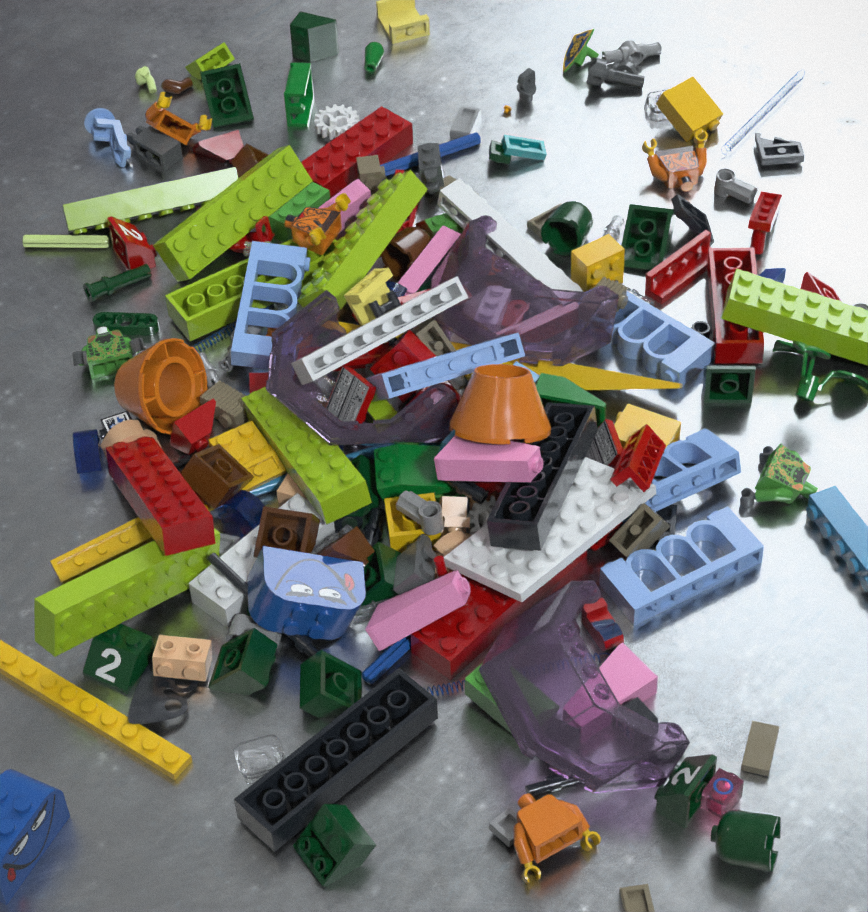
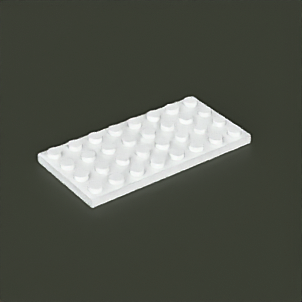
(586, 516)

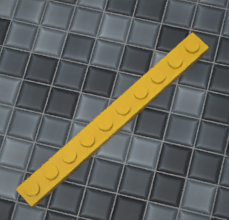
(134, 533)
(93, 712)

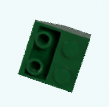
(333, 844)

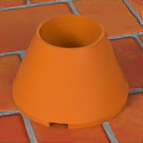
(162, 383)
(500, 406)

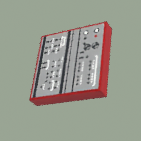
(350, 396)
(606, 445)

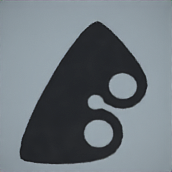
(149, 699)

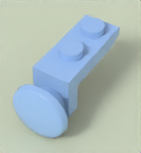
(104, 127)

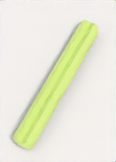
(65, 241)

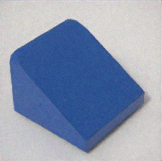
(775, 274)

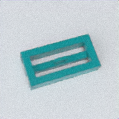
(524, 147)

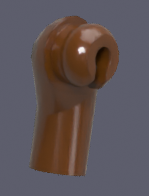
(176, 87)

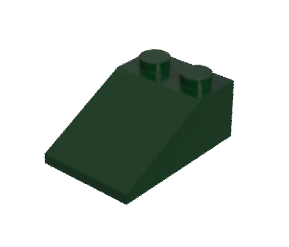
(226, 96)
(647, 236)

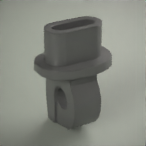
(629, 66)
(526, 85)

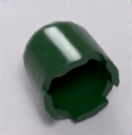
(567, 227)
(747, 839)

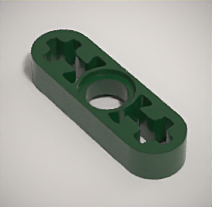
(107, 319)

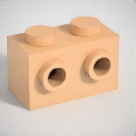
(182, 658)

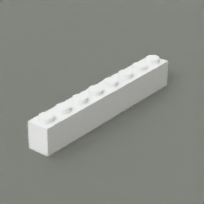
(465, 205)
(379, 330)

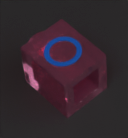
(722, 793)

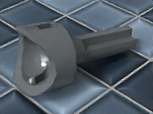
(599, 73)

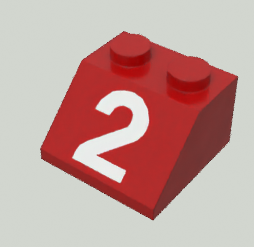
(130, 244)

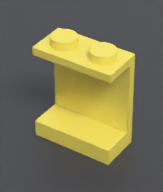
(402, 20)
(369, 289)

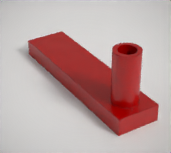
(763, 218)

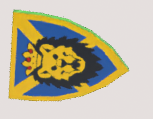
(579, 50)

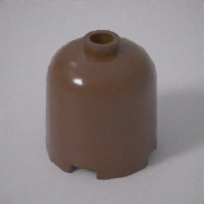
(404, 250)

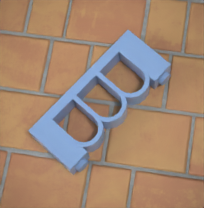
(269, 260)
(681, 365)
(446, 366)
(713, 460)
(722, 528)

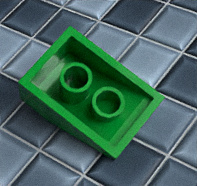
(561, 390)
(407, 469)

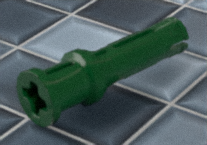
(107, 285)

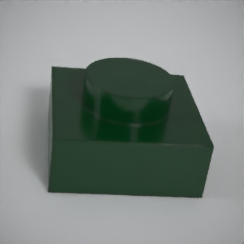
(497, 154)

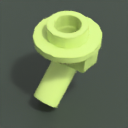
(144, 77)

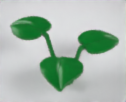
(809, 383)

